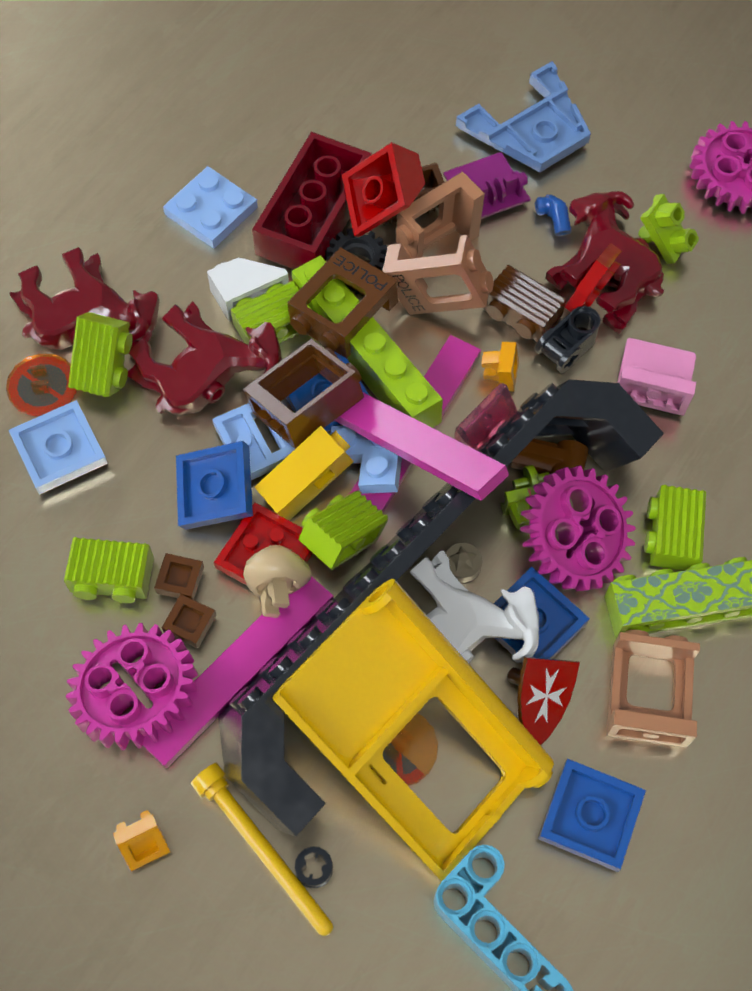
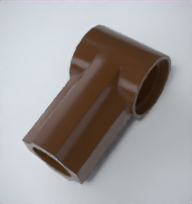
(551, 456)

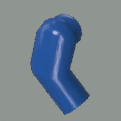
(557, 211)

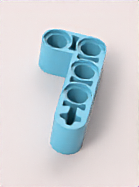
(508, 937)

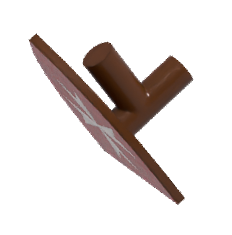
(543, 693)

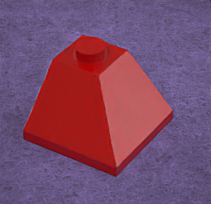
(382, 186)

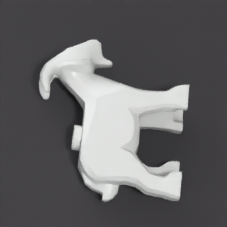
(471, 618)

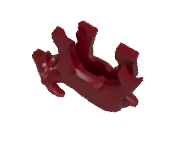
(639, 268)
(56, 317)
(205, 365)

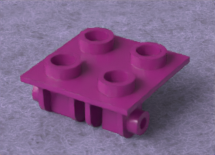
(497, 180)

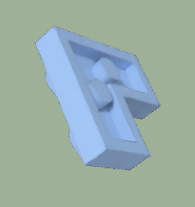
(379, 466)

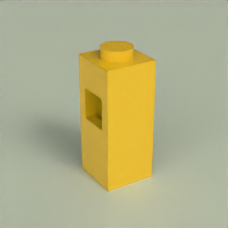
(305, 472)

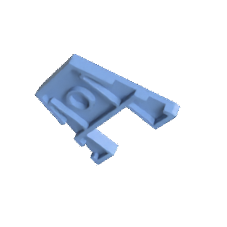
(539, 133)

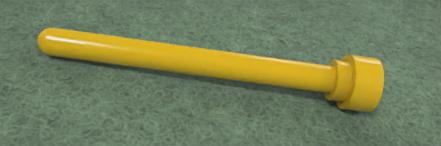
(213, 785)

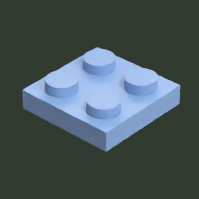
(210, 207)
(58, 447)

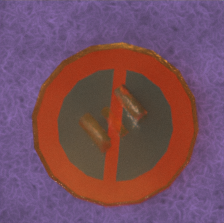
(40, 384)
(412, 751)

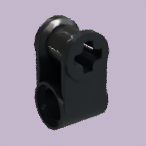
(566, 342)

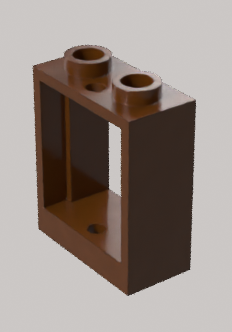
(290, 374)

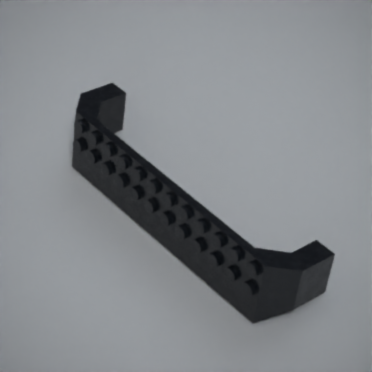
(253, 723)

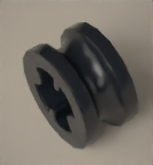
(301, 865)

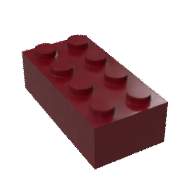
(307, 204)

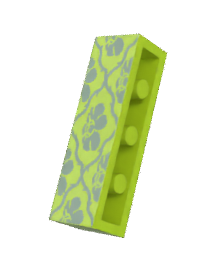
(681, 598)

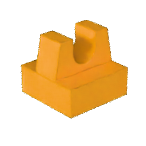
(502, 365)
(141, 841)

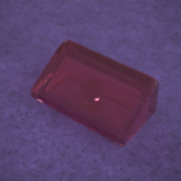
(486, 418)

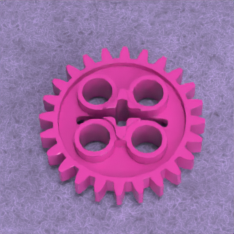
(725, 165)
(578, 529)
(100, 710)

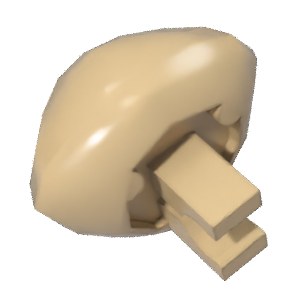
(274, 575)

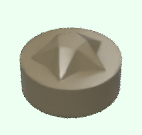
(464, 561)

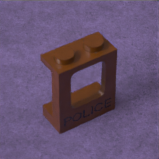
(373, 284)

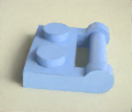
(240, 426)

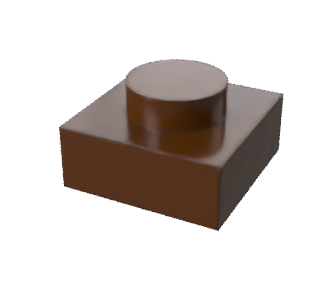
(179, 576)
(189, 620)

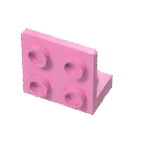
(658, 376)

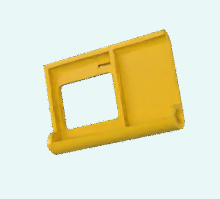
(370, 686)

